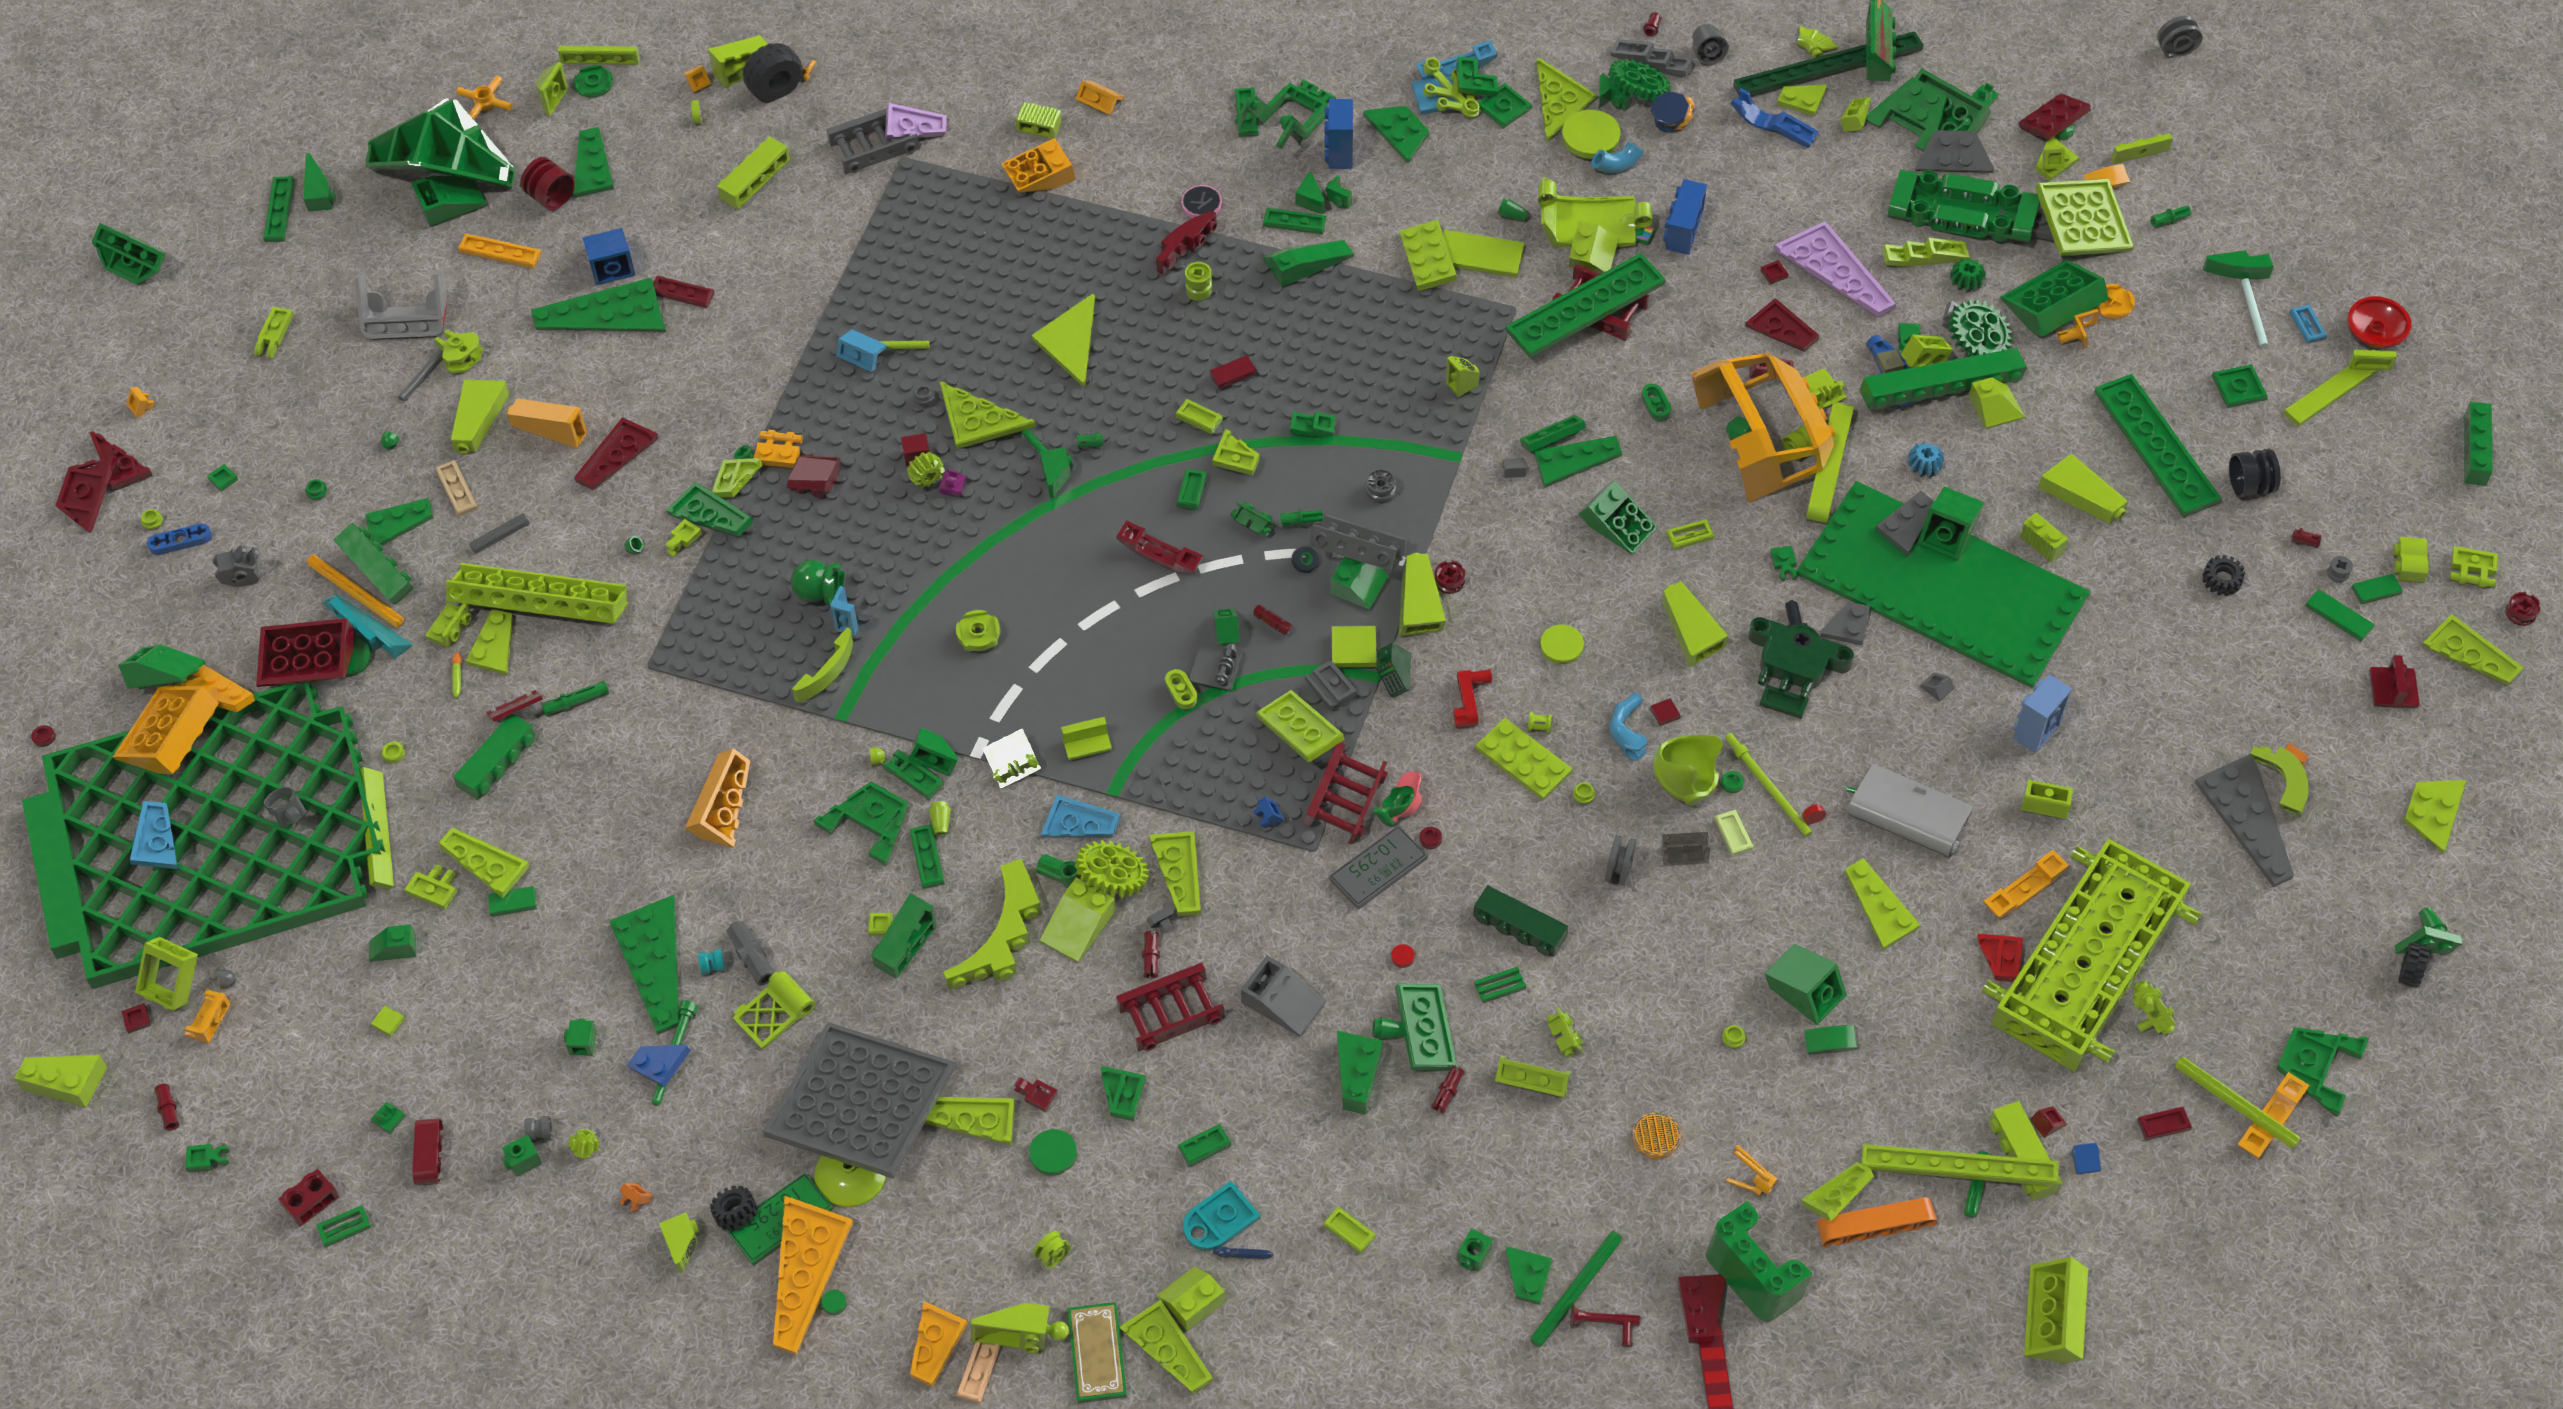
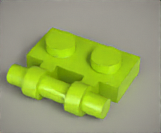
(2473, 561)

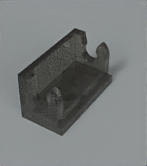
(1685, 848)

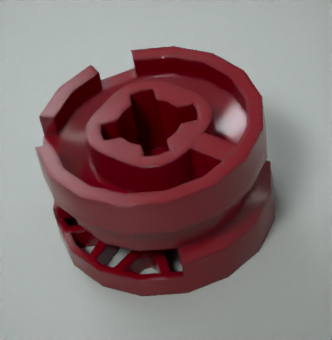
(1449, 577)
(2522, 608)

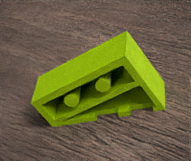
(730, 59)
(62, 1077)

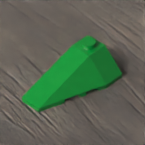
(1301, 261)

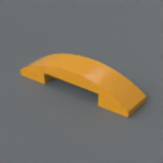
(2027, 886)
(2279, 1108)

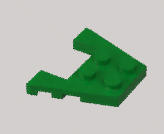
(1915, 103)
(873, 810)
(2309, 1058)

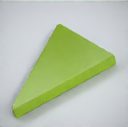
(1560, 97)
(1069, 339)
(978, 419)

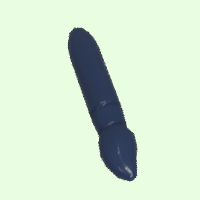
(1226, 1252)

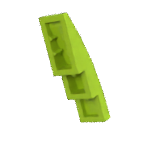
(1931, 252)

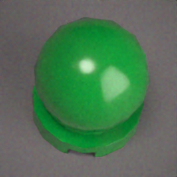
(816, 581)

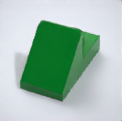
(1609, 92)

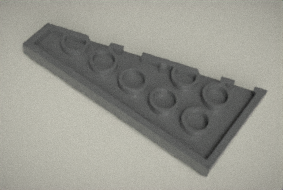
(2243, 805)

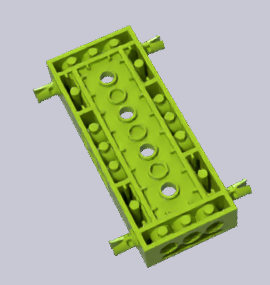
(2071, 1028)

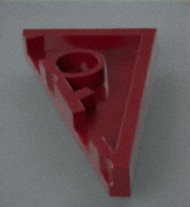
(126, 468)

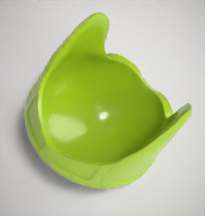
(1687, 767)

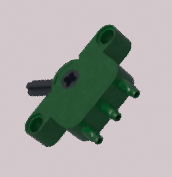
(1796, 652)

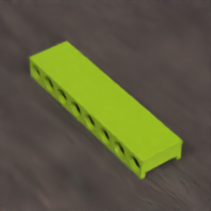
(537, 593)

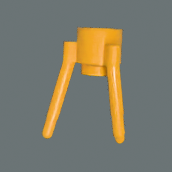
(1764, 1180)

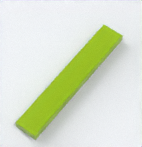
(2327, 394)
(378, 865)

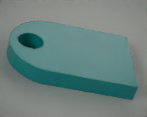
(1220, 1217)

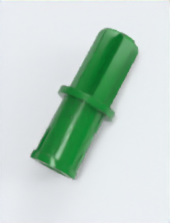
(2170, 216)
(1300, 517)

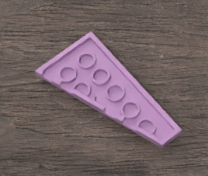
(1832, 262)

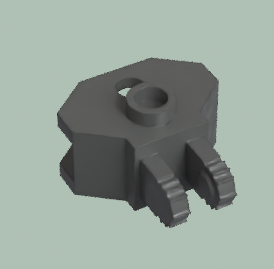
(237, 565)

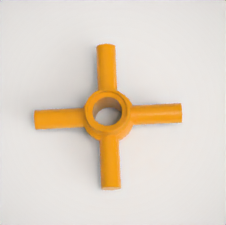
(484, 97)

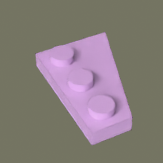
(906, 121)

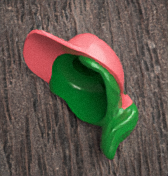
(1402, 801)

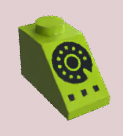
(1461, 375)
(680, 1238)

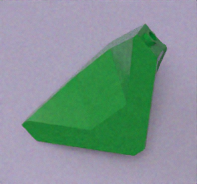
(441, 143)

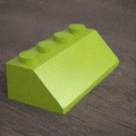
(2056, 1310)

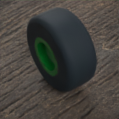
(1312, 559)

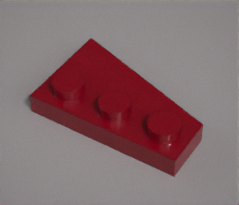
(1783, 325)
(1701, 1304)

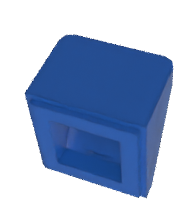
(2086, 1158)

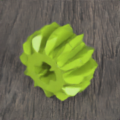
(925, 469)

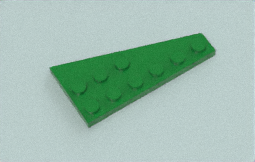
(613, 309)
(650, 951)

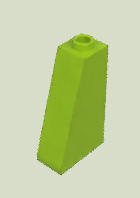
(476, 412)
(2084, 489)
(1420, 601)
(1693, 625)

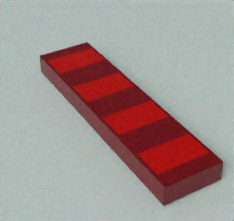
(1715, 1372)

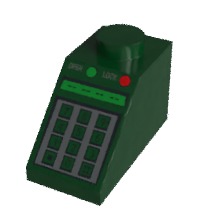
(1394, 668)

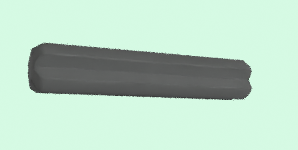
(499, 533)

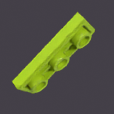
(2141, 148)

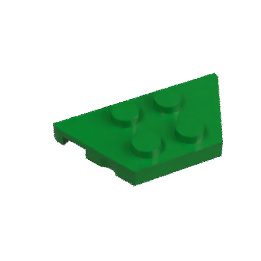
(1399, 128)

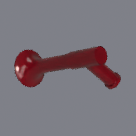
(1625, 1320)

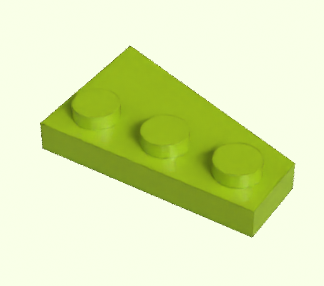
(1838, 1192)

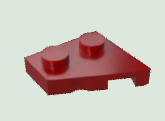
(2002, 955)

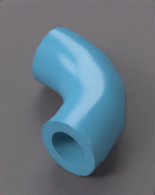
(1617, 161)

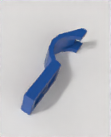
(1781, 123)

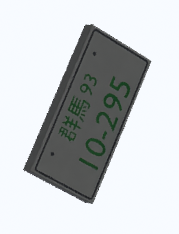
(1378, 867)

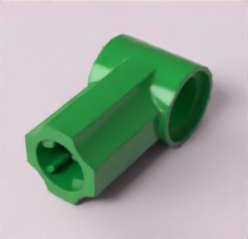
(1057, 869)

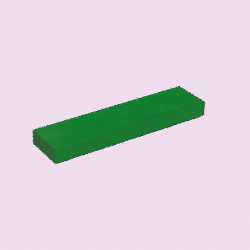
(278, 209)

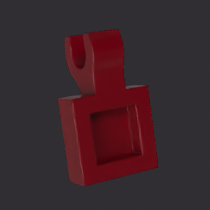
(1037, 1094)

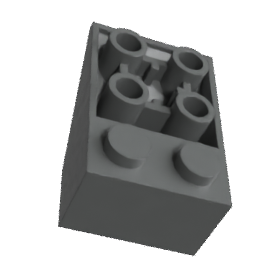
(1281, 996)

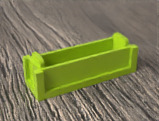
(1532, 1077)

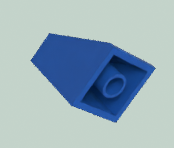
(609, 256)

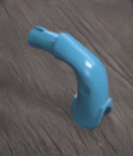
(1631, 743)

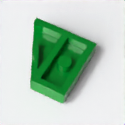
(1122, 1091)

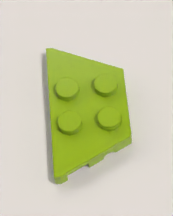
(2434, 810)

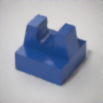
(1271, 812)

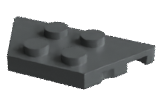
(1955, 153)

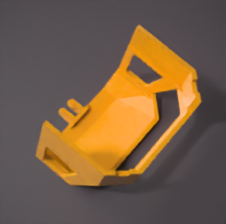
(1757, 457)

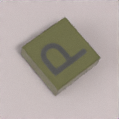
(1890, 361)

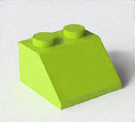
(1593, 248)
(1192, 1297)

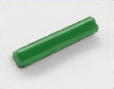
(1974, 1195)

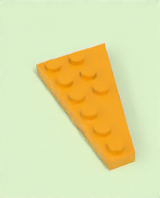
(807, 1257)

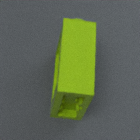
(172, 954)

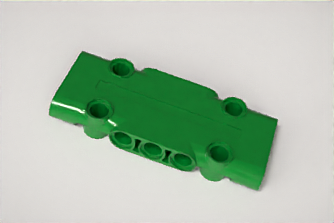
(1964, 205)

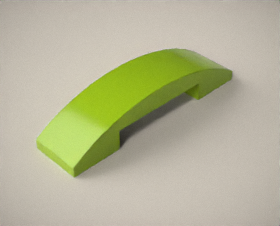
(811, 686)

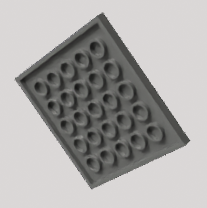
(859, 1100)

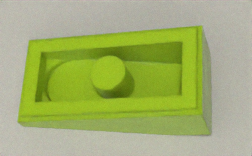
(1855, 114)

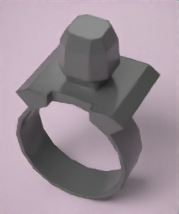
(288, 813)

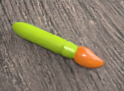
(456, 675)

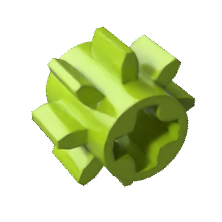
(583, 1143)

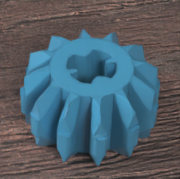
(1926, 459)

